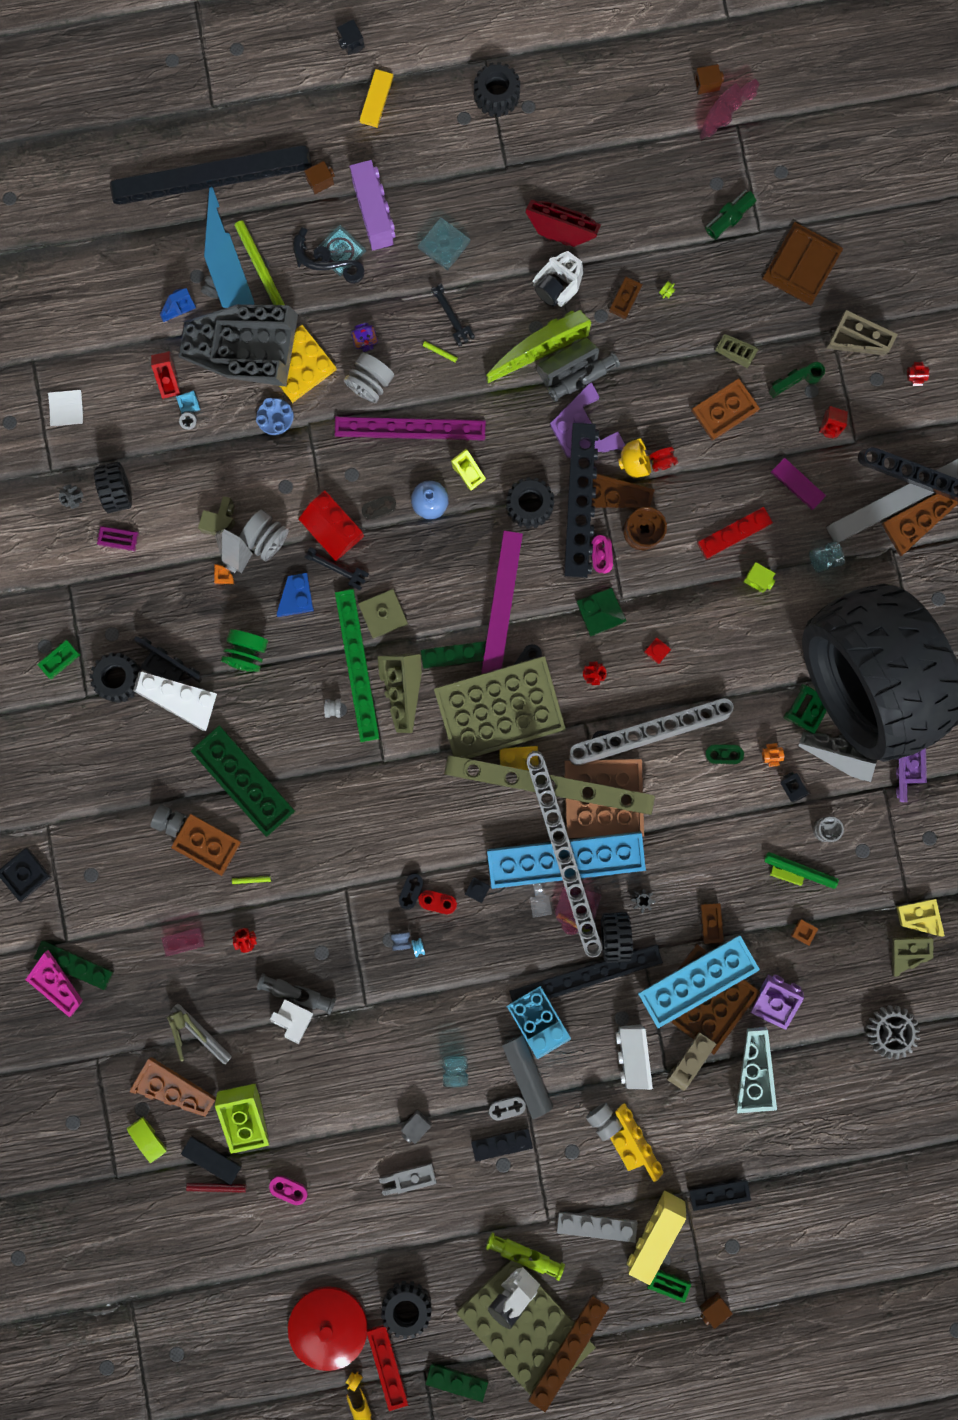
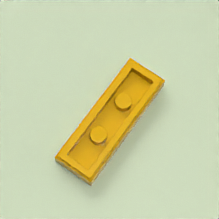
(376, 98)

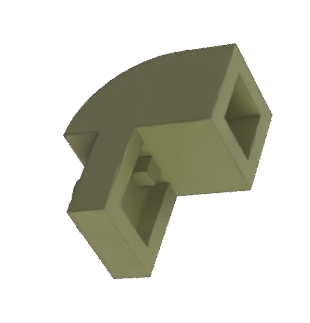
(212, 523)

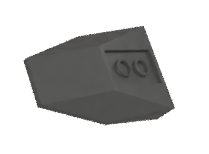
(243, 342)

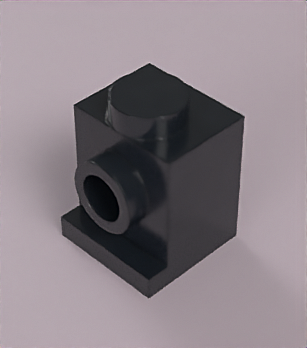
(794, 795)

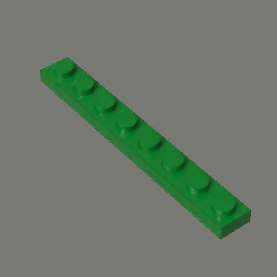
(357, 665)

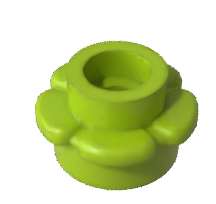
(667, 290)

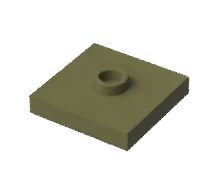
(383, 614)

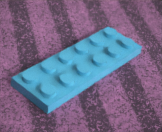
(698, 981)

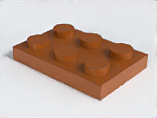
(725, 409)
(206, 844)

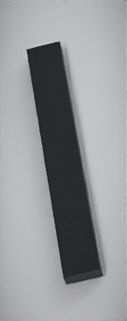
(591, 974)

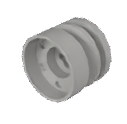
(369, 377)
(266, 536)

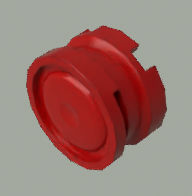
(663, 459)

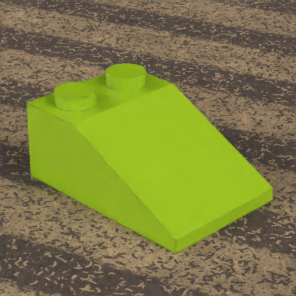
(242, 1118)

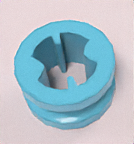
(418, 947)

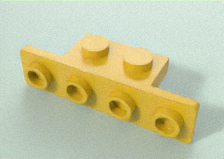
(633, 1146)

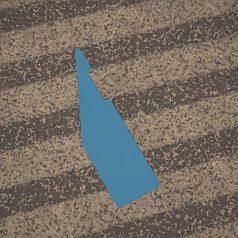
(223, 260)

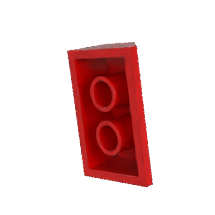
(330, 525)

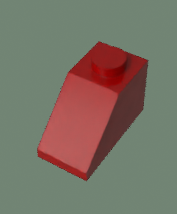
(165, 374)

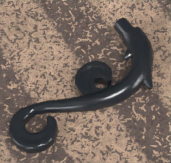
(325, 264)

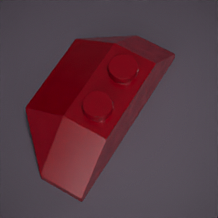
(561, 223)

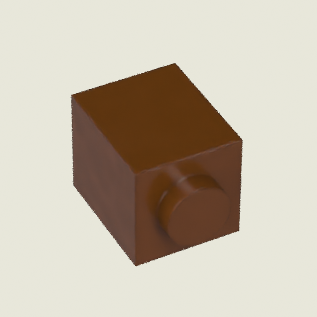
(708, 79)
(319, 177)
(715, 1311)

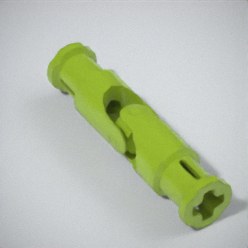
(511, 1249)

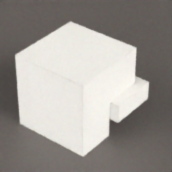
(292, 1019)

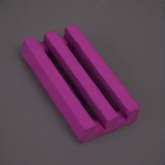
(133, 541)

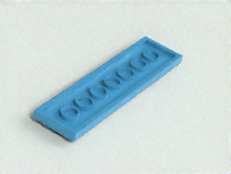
(593, 857)

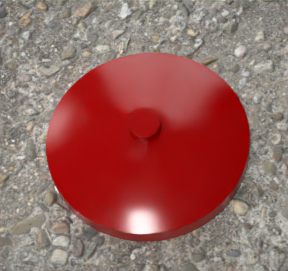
(327, 1328)

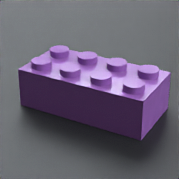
(373, 204)

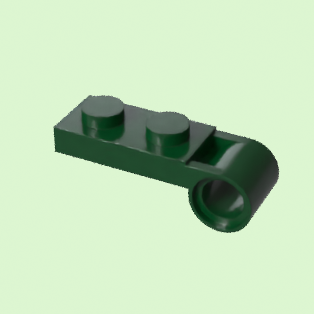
(796, 376)

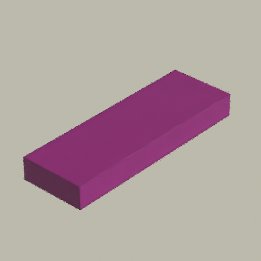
(798, 484)

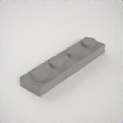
(597, 1227)

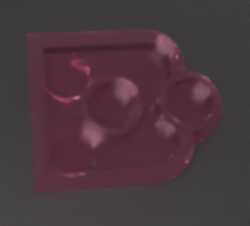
(564, 912)

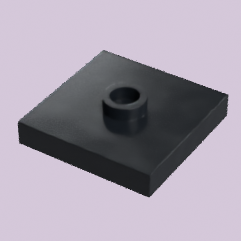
(24, 874)

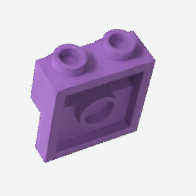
(777, 1001)

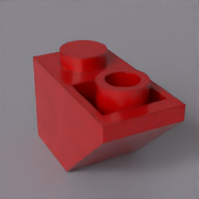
(833, 422)

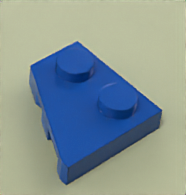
(296, 596)

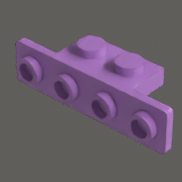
(911, 770)

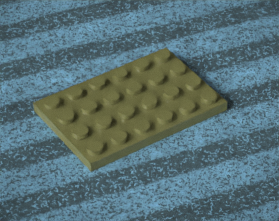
(500, 708)
(534, 1337)

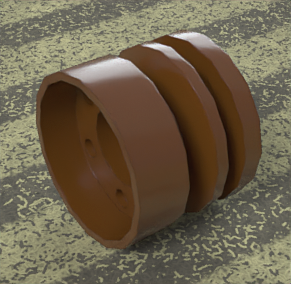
(655, 525)

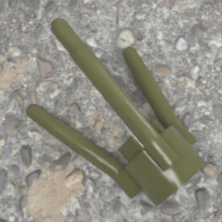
(177, 1021)

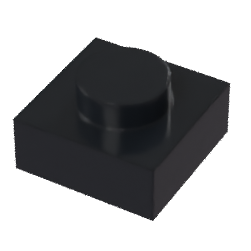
(477, 890)

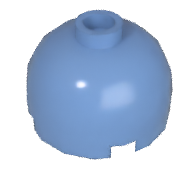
(429, 499)

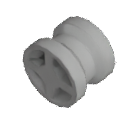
(332, 708)

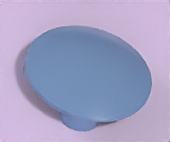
(274, 416)

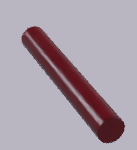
(206, 1187)

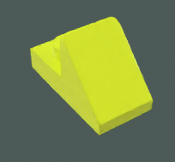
(467, 469)

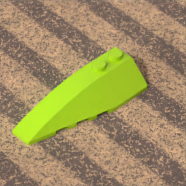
(542, 343)

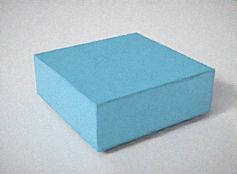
(188, 402)

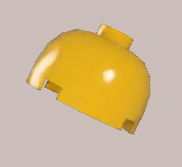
(634, 459)

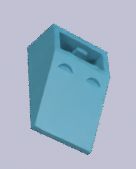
(539, 1022)

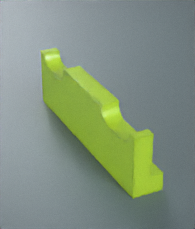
(787, 876)

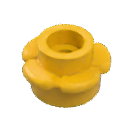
(353, 1381)

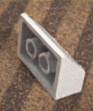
(634, 1057)

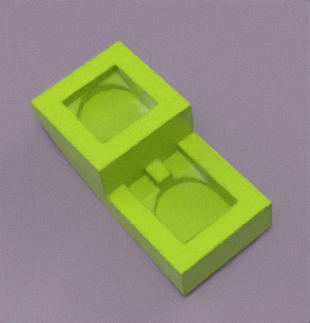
(146, 1140)

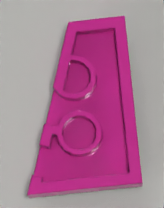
(54, 985)

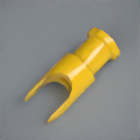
(363, 1412)

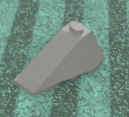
(233, 551)
(839, 754)

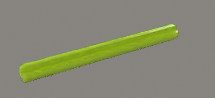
(258, 263)

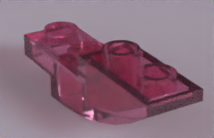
(724, 107)

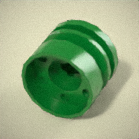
(244, 650)

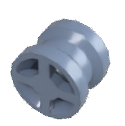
(401, 941)

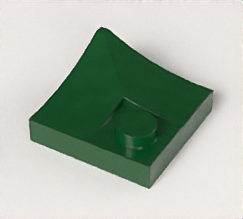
(601, 612)

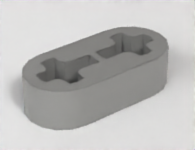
(508, 1112)

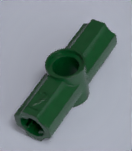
(730, 214)

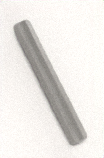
(211, 1044)

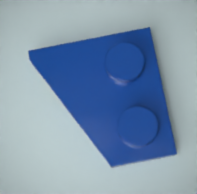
(177, 304)

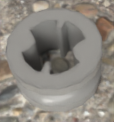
(192, 424)

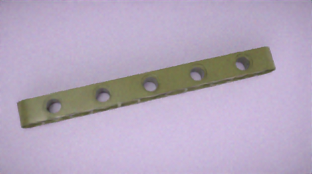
(563, 787)

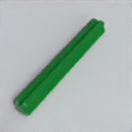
(801, 870)

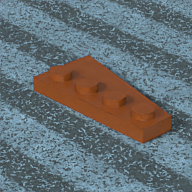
(915, 522)
(164, 1084)

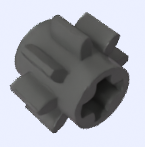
(70, 496)
(637, 900)

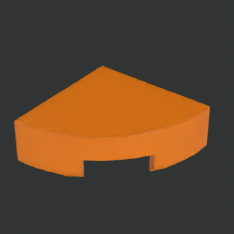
(222, 575)

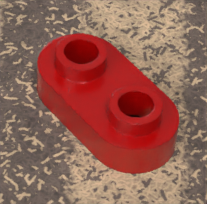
(437, 902)

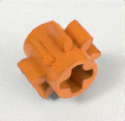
(772, 754)

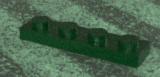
(453, 655)
(76, 965)

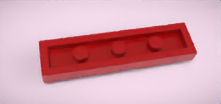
(734, 533)
(387, 1367)

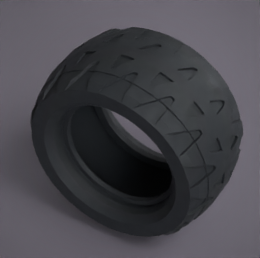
(883, 671)

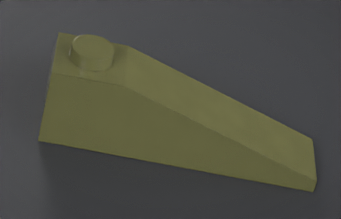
(402, 681)

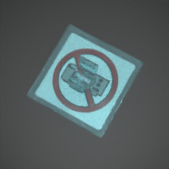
(342, 247)

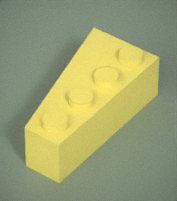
(657, 1238)

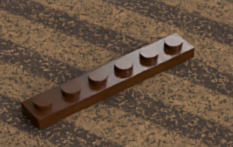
(568, 1353)

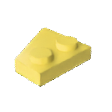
(922, 917)

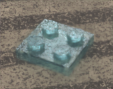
(444, 243)

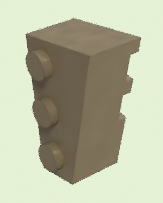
(861, 336)

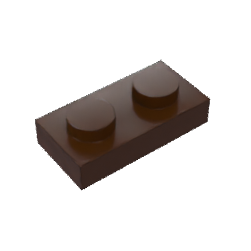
(625, 298)
(711, 923)

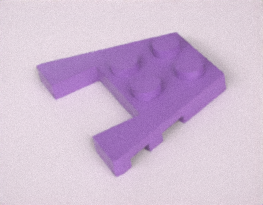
(576, 414)

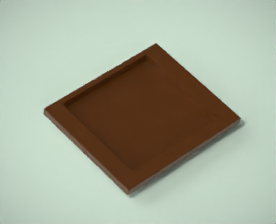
(802, 263)

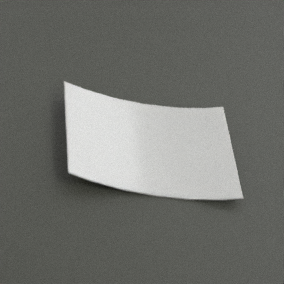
(65, 408)

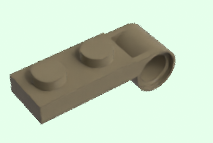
(691, 1062)

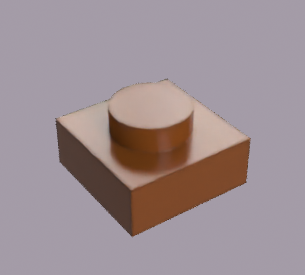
(804, 932)

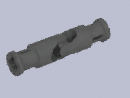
(586, 375)
(284, 990)

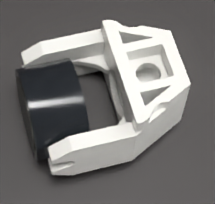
(568, 269)
(518, 1292)

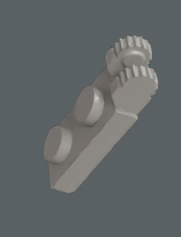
(410, 1179)

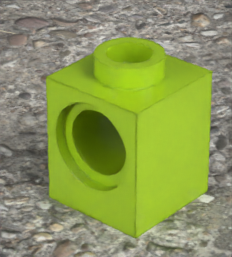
(760, 578)

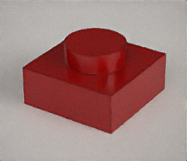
(657, 651)

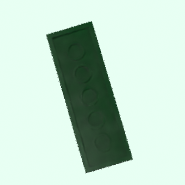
(243, 781)

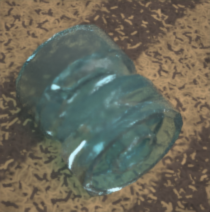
(825, 557)
(455, 1071)

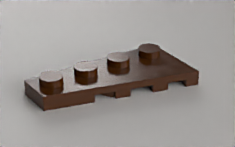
(616, 493)

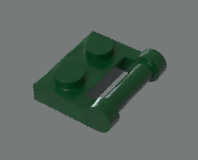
(812, 714)

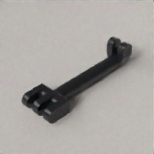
(460, 331)
(354, 576)

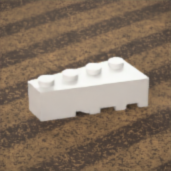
(180, 699)

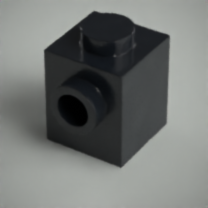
(350, 37)

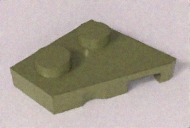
(910, 953)

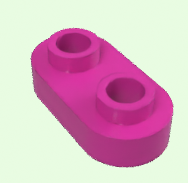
(601, 554)
(287, 1193)

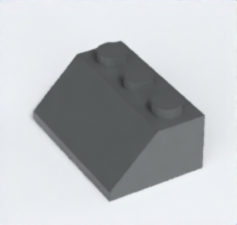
(567, 361)

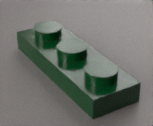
(456, 1382)

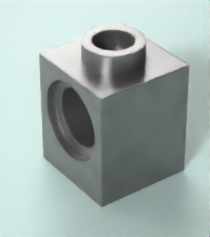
(415, 1127)

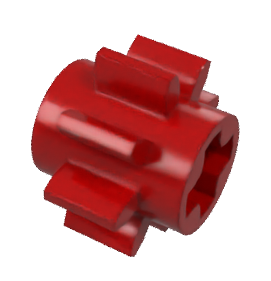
(918, 373)
(594, 673)
(244, 940)

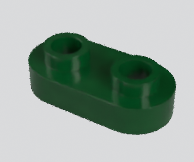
(723, 754)

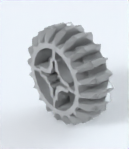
(887, 1037)

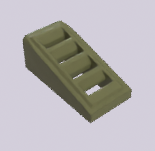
(740, 359)

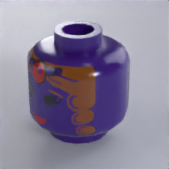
(364, 337)

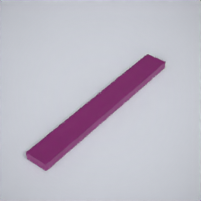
(410, 428)
(502, 601)

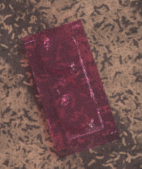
(183, 942)

